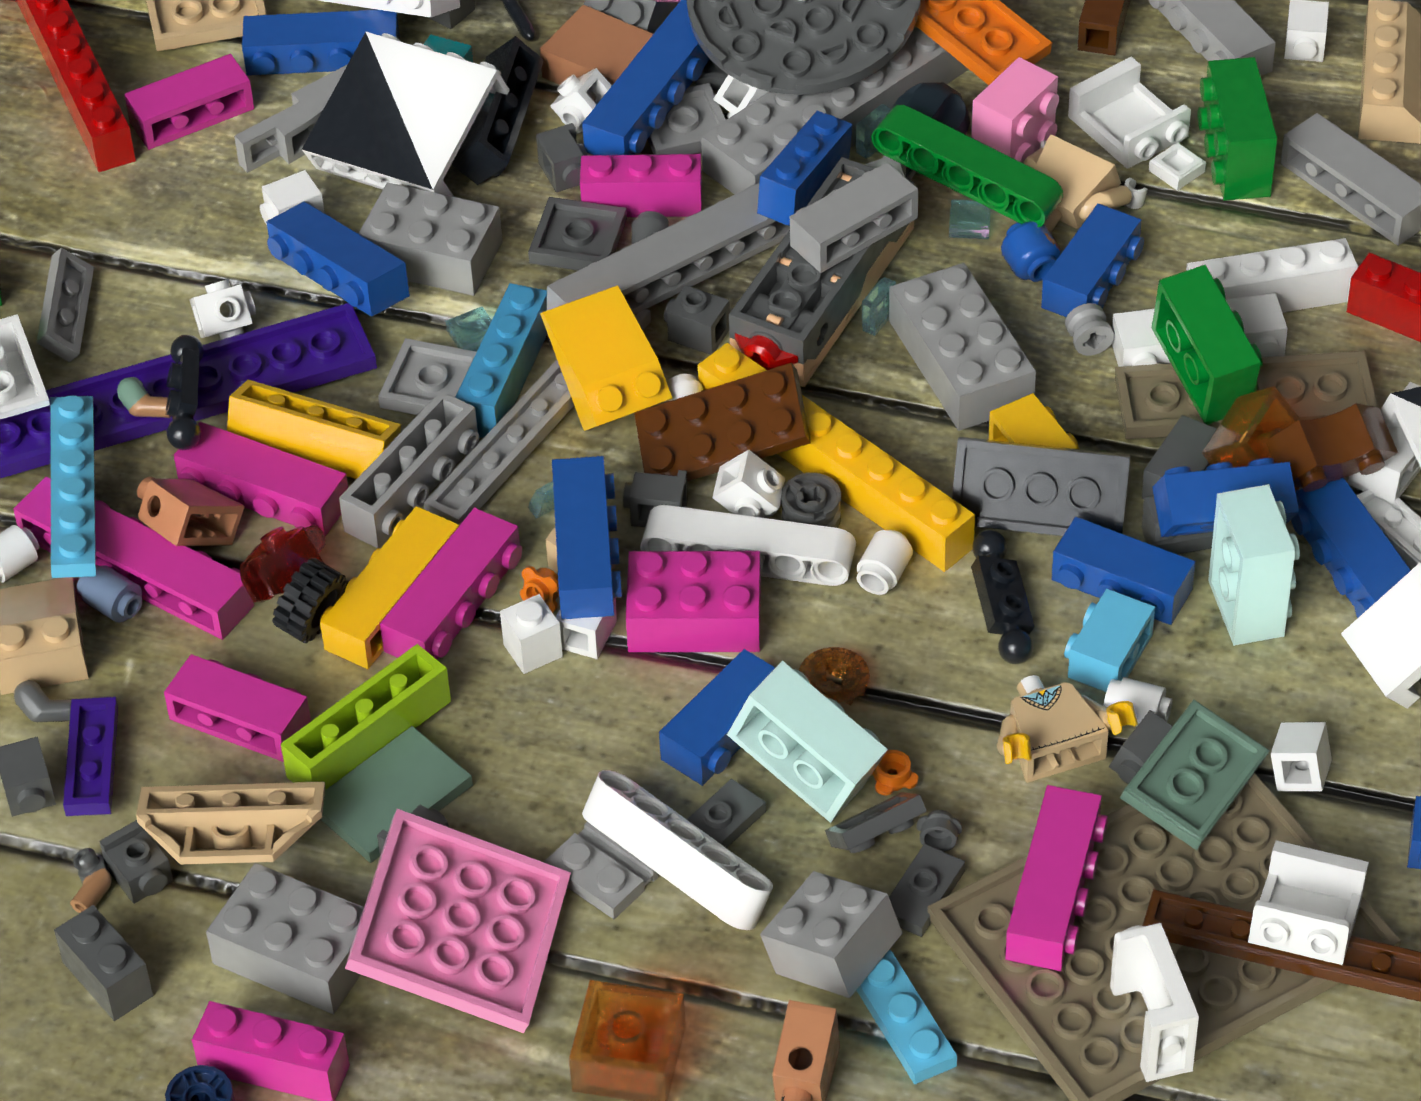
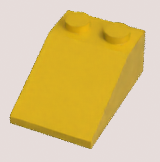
(605, 358)

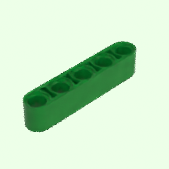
(967, 166)

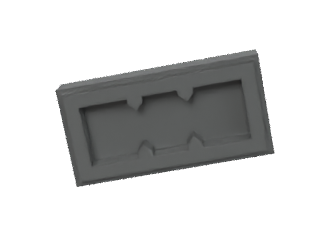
(728, 813)
(926, 881)

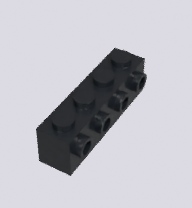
(498, 123)

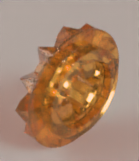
(839, 663)

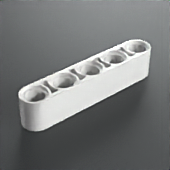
(786, 548)
(677, 850)

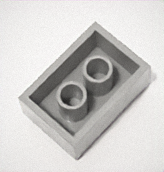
(437, 235)
(287, 937)

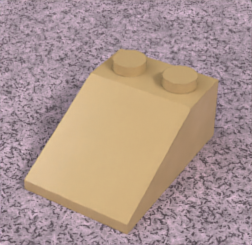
(40, 635)

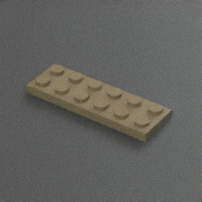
(1312, 385)

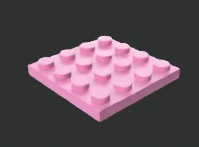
(459, 921)

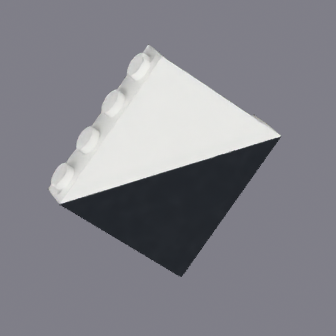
(400, 114)

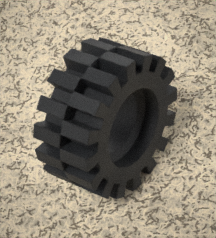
(307, 598)

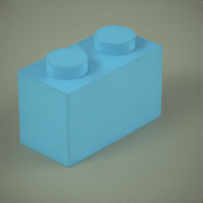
(1110, 640)

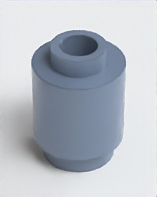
(111, 594)

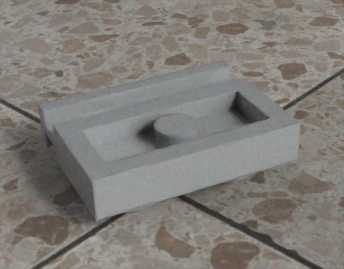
(602, 870)

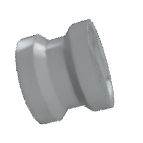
(1089, 329)

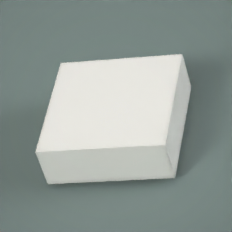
(1177, 166)

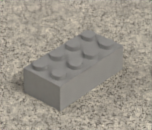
(960, 344)

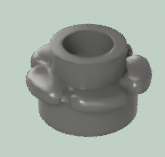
(939, 830)

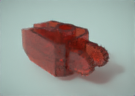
(277, 559)

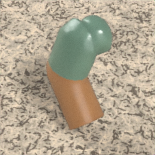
(138, 401)

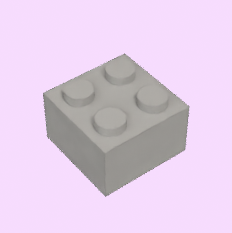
(831, 934)

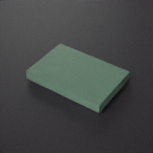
(1194, 774)
(395, 777)

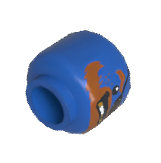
(1030, 250)

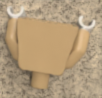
(1084, 182)

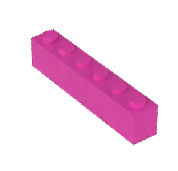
(170, 575)

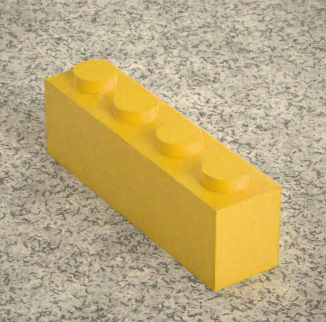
(309, 427)
(354, 621)

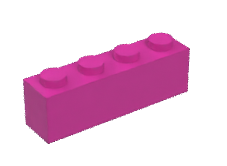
(264, 478)
(452, 586)
(1054, 878)

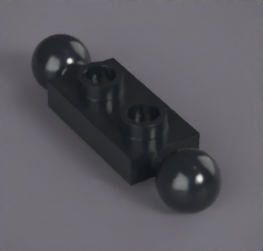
(183, 400)
(1002, 597)

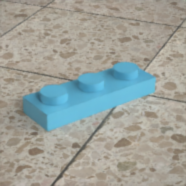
(906, 1021)

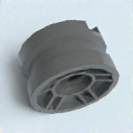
(812, 500)

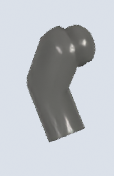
(38, 706)

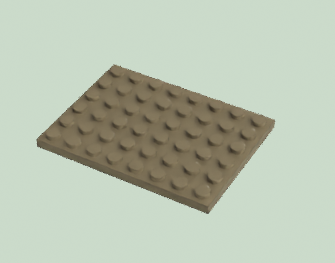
(1070, 1015)

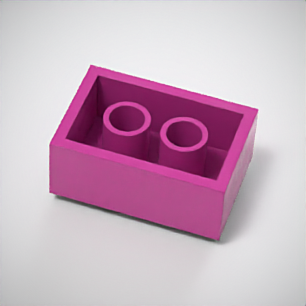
(693, 601)

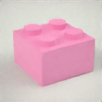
(1017, 110)

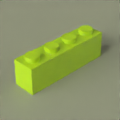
(367, 719)

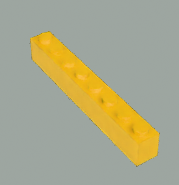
(865, 474)

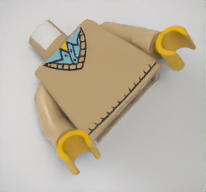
(1058, 728)

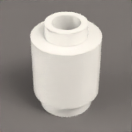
(16, 551)
(883, 561)
(1142, 695)

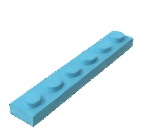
(72, 487)

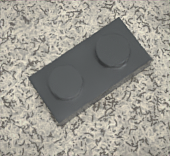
(890, 815)

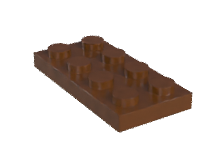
(722, 422)

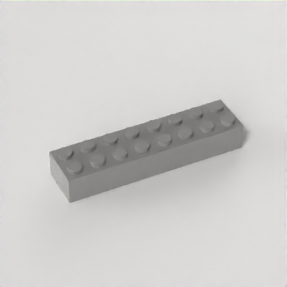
(752, 138)

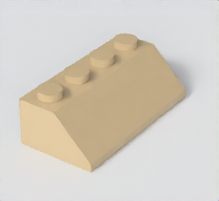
(1391, 73)

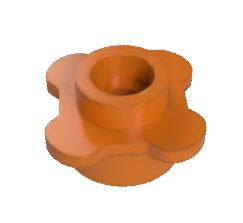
(542, 582)
(894, 763)

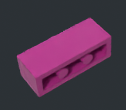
(189, 101)
(644, 183)
(235, 706)
(272, 1051)

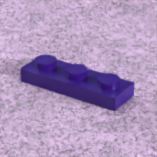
(91, 756)

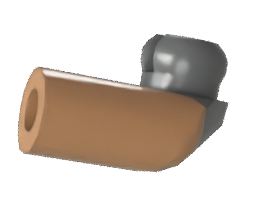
(94, 878)

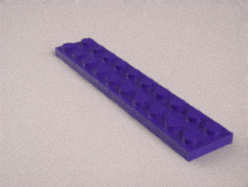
(282, 355)

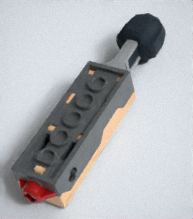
(798, 312)

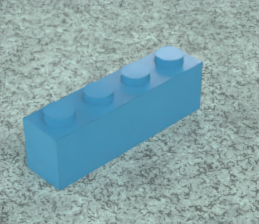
(505, 356)

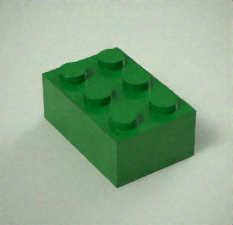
(1237, 129)
(1205, 342)

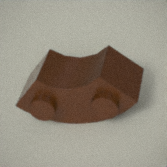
(1334, 446)

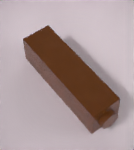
(1101, 25)

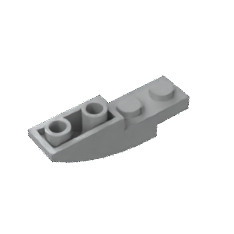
(287, 130)

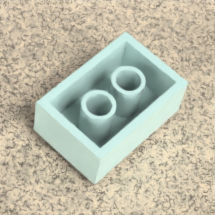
(1252, 564)
(807, 741)

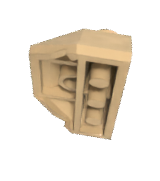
(229, 819)

